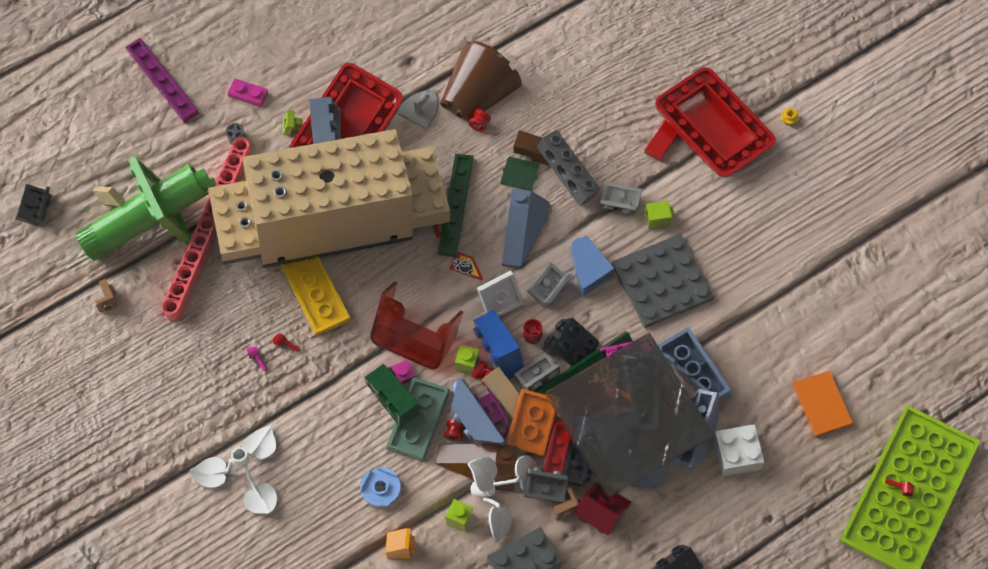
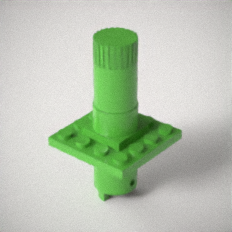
(154, 205)

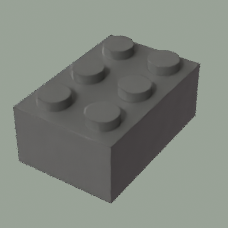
(527, 552)

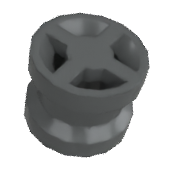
(234, 129)

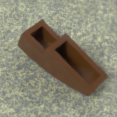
(526, 145)

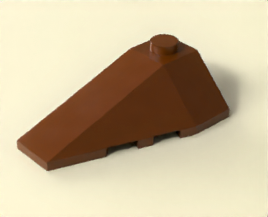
(457, 456)

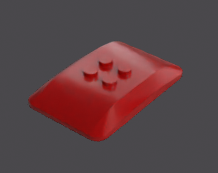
(364, 104)
(714, 122)

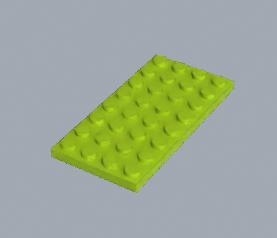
(899, 527)

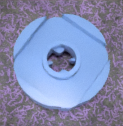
(384, 498)

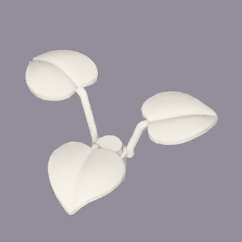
(212, 471)
(484, 472)

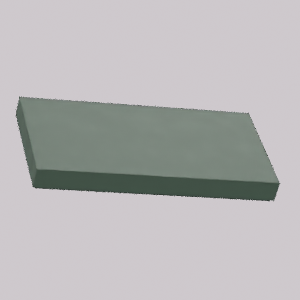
(416, 436)

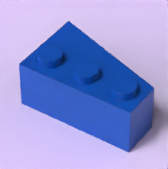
(498, 343)

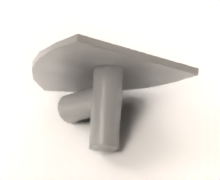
(420, 108)

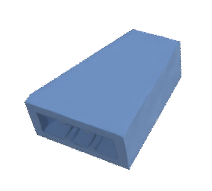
(589, 265)

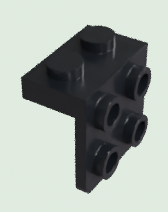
(570, 341)

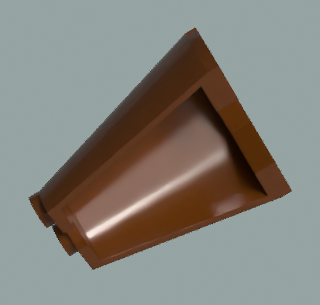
(479, 80)

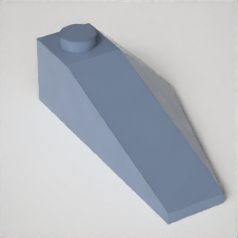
(525, 220)

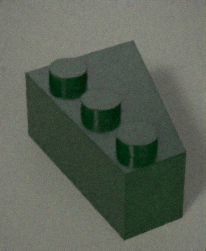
(392, 395)

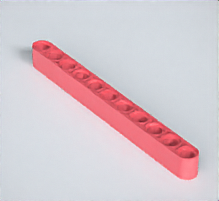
(202, 235)

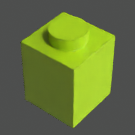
(659, 214)
(466, 359)
(459, 515)

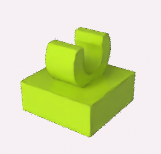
(291, 123)

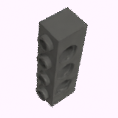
(568, 167)

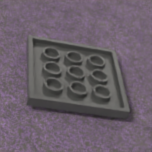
(662, 280)

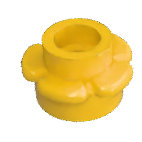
(789, 120)

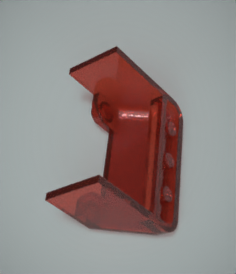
(408, 338)

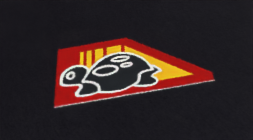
(466, 265)

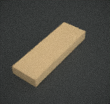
(109, 196)
(502, 390)

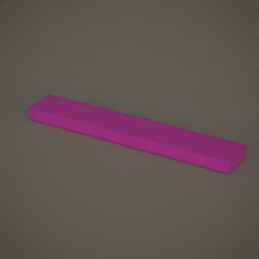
(162, 80)

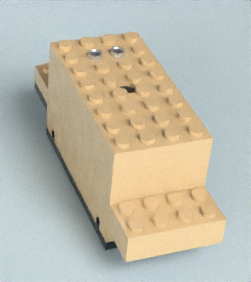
(328, 200)

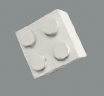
(738, 450)

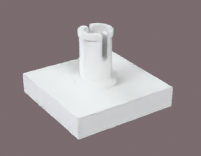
(501, 294)

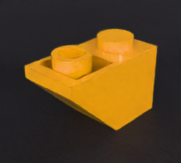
(400, 544)

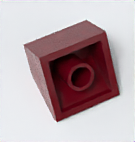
(601, 511)

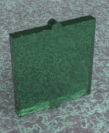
(519, 173)

